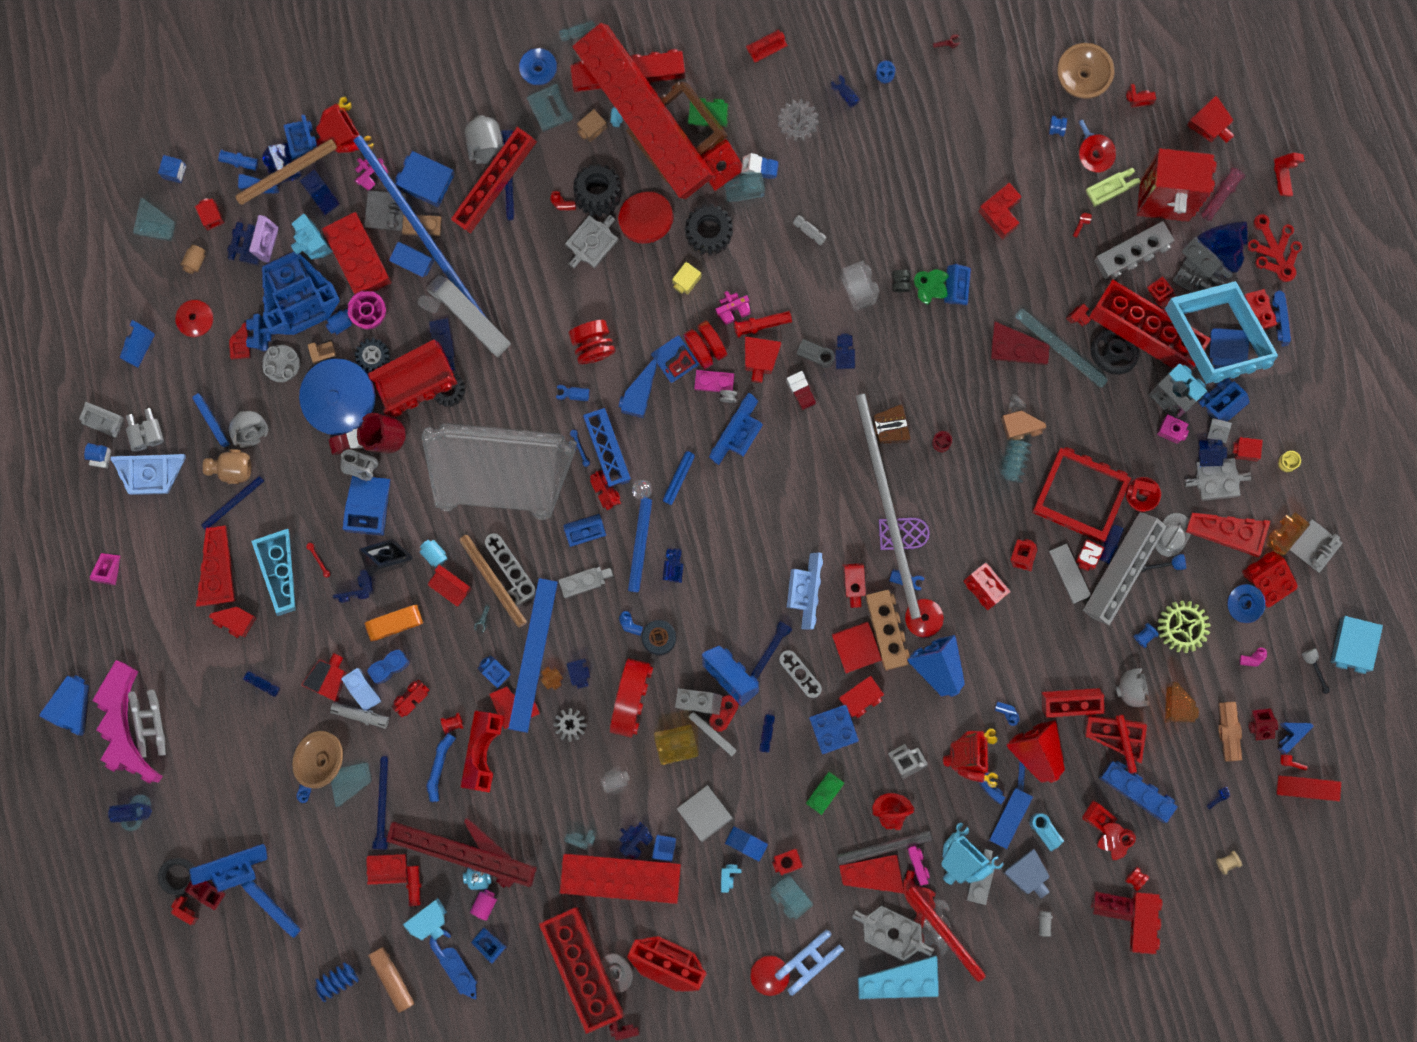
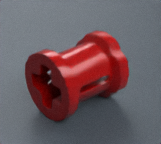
(452, 723)

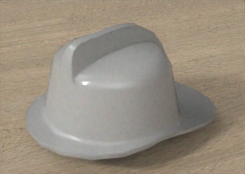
(1174, 536)

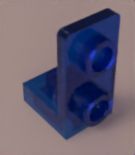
(365, 582)

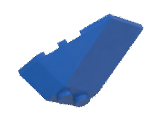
(295, 295)

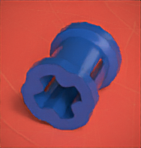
(1146, 635)

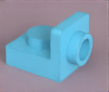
(726, 880)

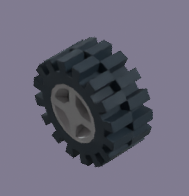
(368, 350)

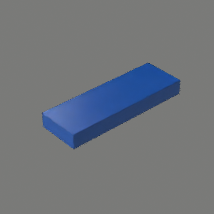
(211, 421)
(1011, 818)

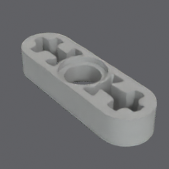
(813, 682)

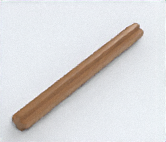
(285, 172)
(493, 581)

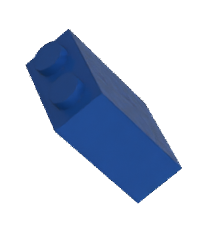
(424, 179)

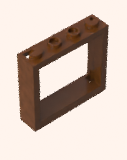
(718, 135)

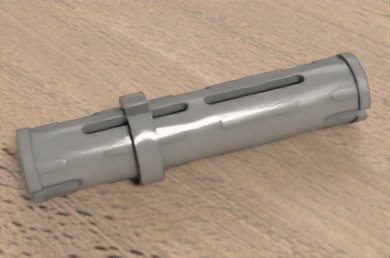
(366, 717)

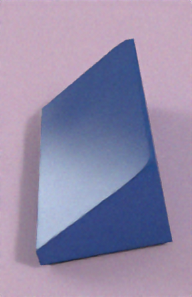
(957, 284)
(584, 530)

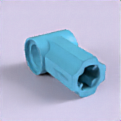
(1047, 832)

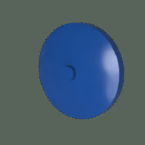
(336, 396)

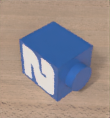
(172, 169)

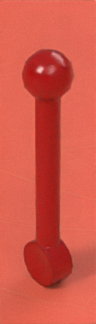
(310, 547)

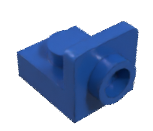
(493, 671)

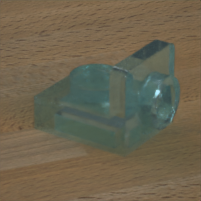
(576, 839)

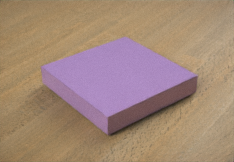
(263, 239)

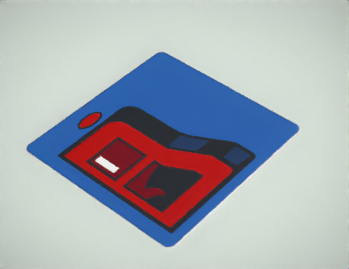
(675, 359)

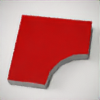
(503, 702)

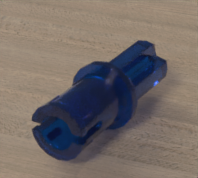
(1111, 543)

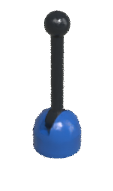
(1178, 563)

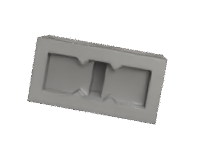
(698, 701)

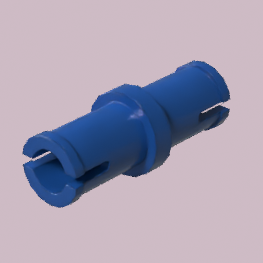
(238, 160)

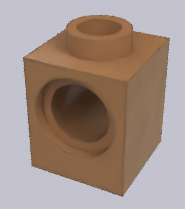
(591, 126)

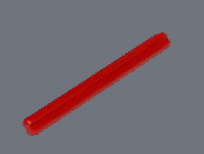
(945, 933)

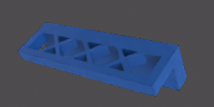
(613, 447)

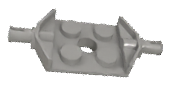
(877, 929)

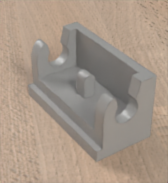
(101, 420)

